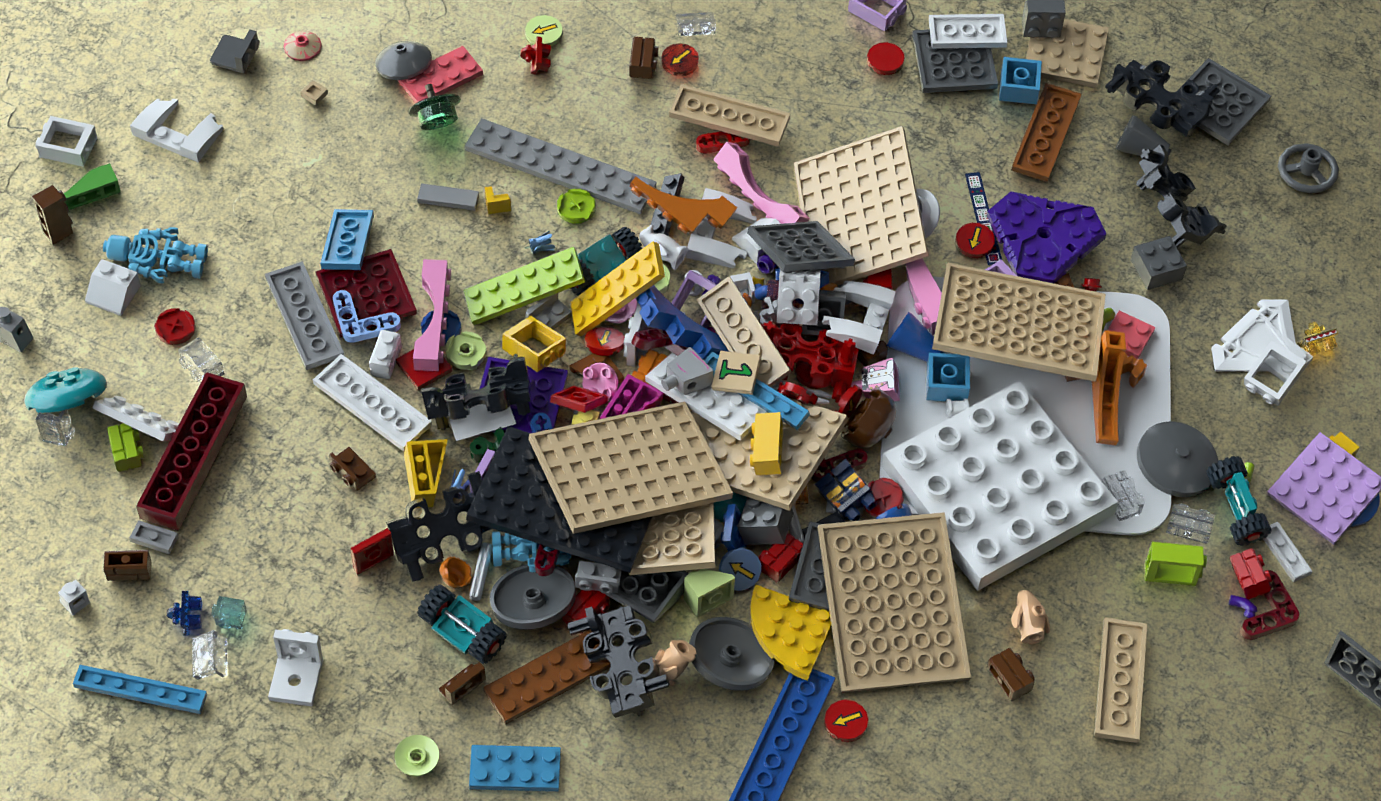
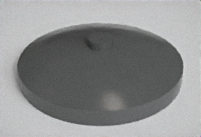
(1176, 458)
(531, 600)
(730, 654)

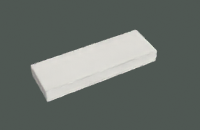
(1287, 553)

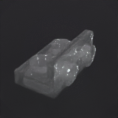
(55, 428)

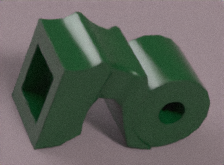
(480, 445)

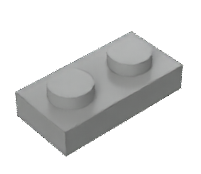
(153, 537)

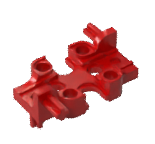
(834, 370)

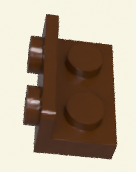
(351, 468)
(463, 683)

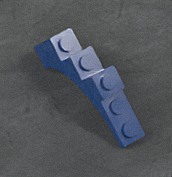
(682, 330)

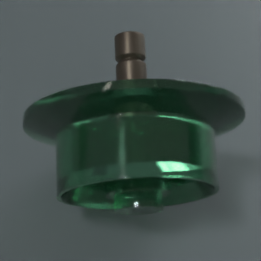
(435, 110)

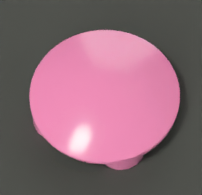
(600, 379)

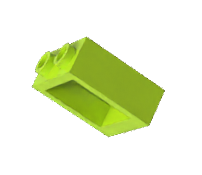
(1174, 563)

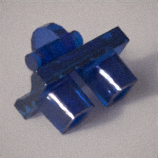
(188, 621)

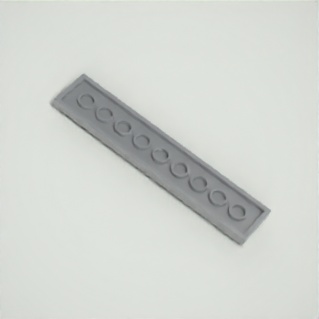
(556, 164)

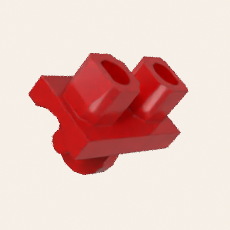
(534, 55)

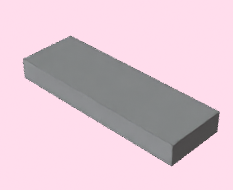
(448, 197)

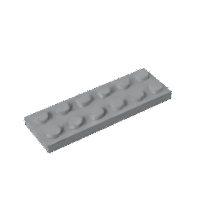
(304, 315)

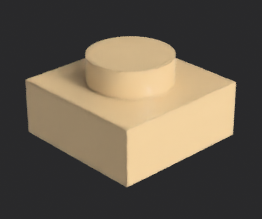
(314, 92)

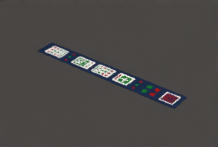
(980, 208)

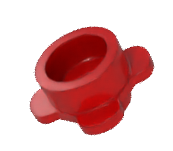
(1091, 284)

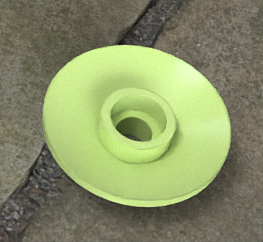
(413, 747)

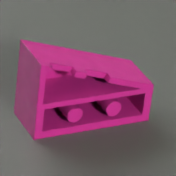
(632, 397)

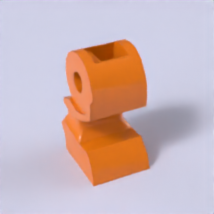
(1135, 367)

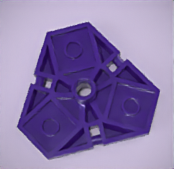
(1041, 240)

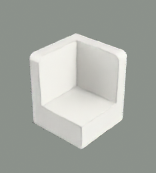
(744, 284)

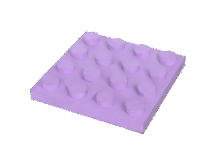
(1326, 488)

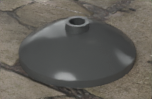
(403, 60)

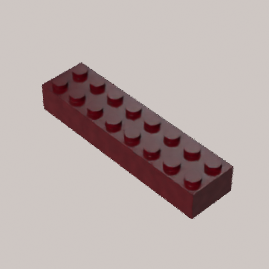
(191, 451)

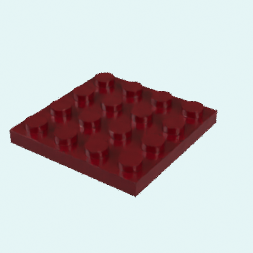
(373, 289)

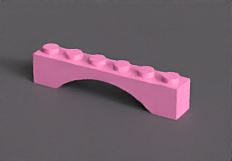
(736, 165)
(428, 347)

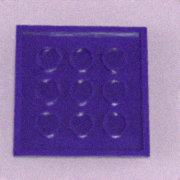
(543, 385)

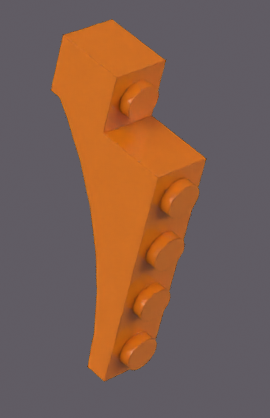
(685, 211)
(1107, 385)

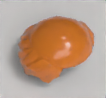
(455, 572)

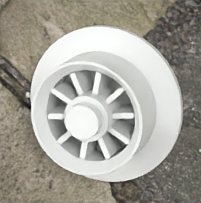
(929, 210)

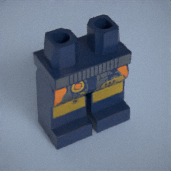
(852, 497)

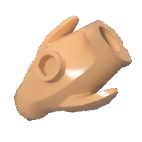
(1030, 618)
(675, 659)

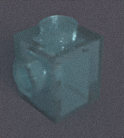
(229, 612)

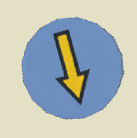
(743, 566)

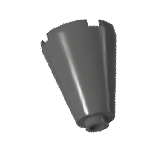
(1139, 136)

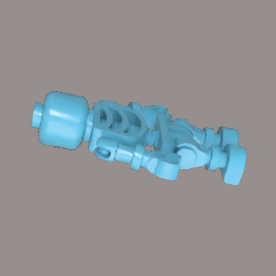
(143, 259)
(522, 551)

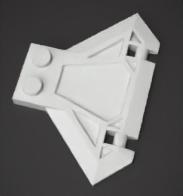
(1252, 336)

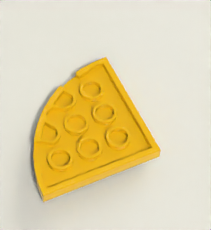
(789, 630)

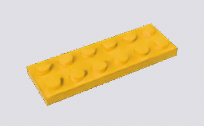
(617, 288)

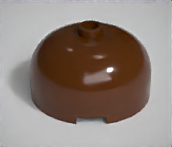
(871, 420)

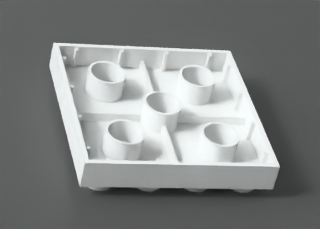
(1003, 482)

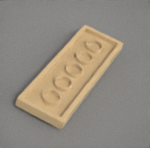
(729, 115)
(742, 330)
(1120, 680)

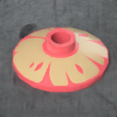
(302, 45)

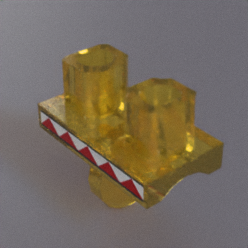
(1327, 338)

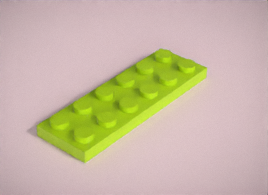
(524, 286)

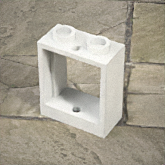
(62, 154)
(1284, 356)

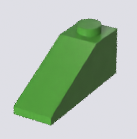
(92, 187)

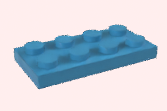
(347, 239)
(514, 768)

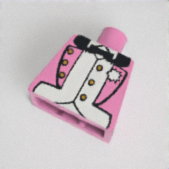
(881, 375)

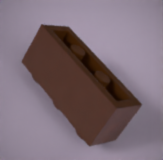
(53, 214)

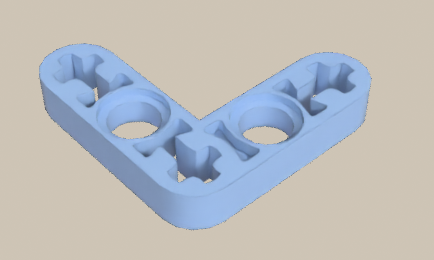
(359, 326)

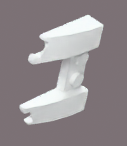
(194, 146)
(706, 249)
(868, 333)

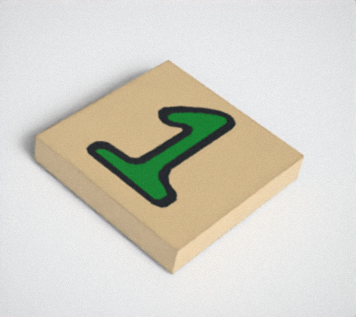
(736, 372)

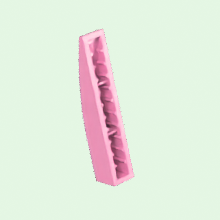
(924, 292)

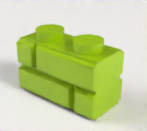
(124, 446)

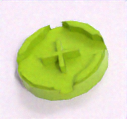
(576, 206)

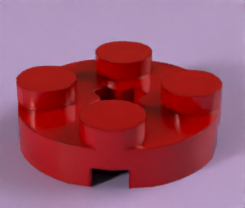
(797, 392)

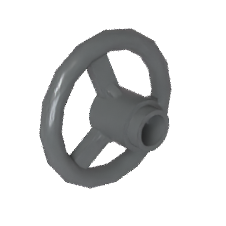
(1308, 166)

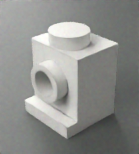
(70, 593)

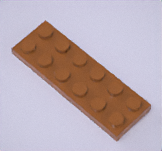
(1046, 132)
(543, 679)

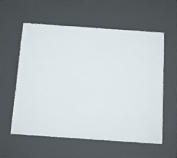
(480, 422)

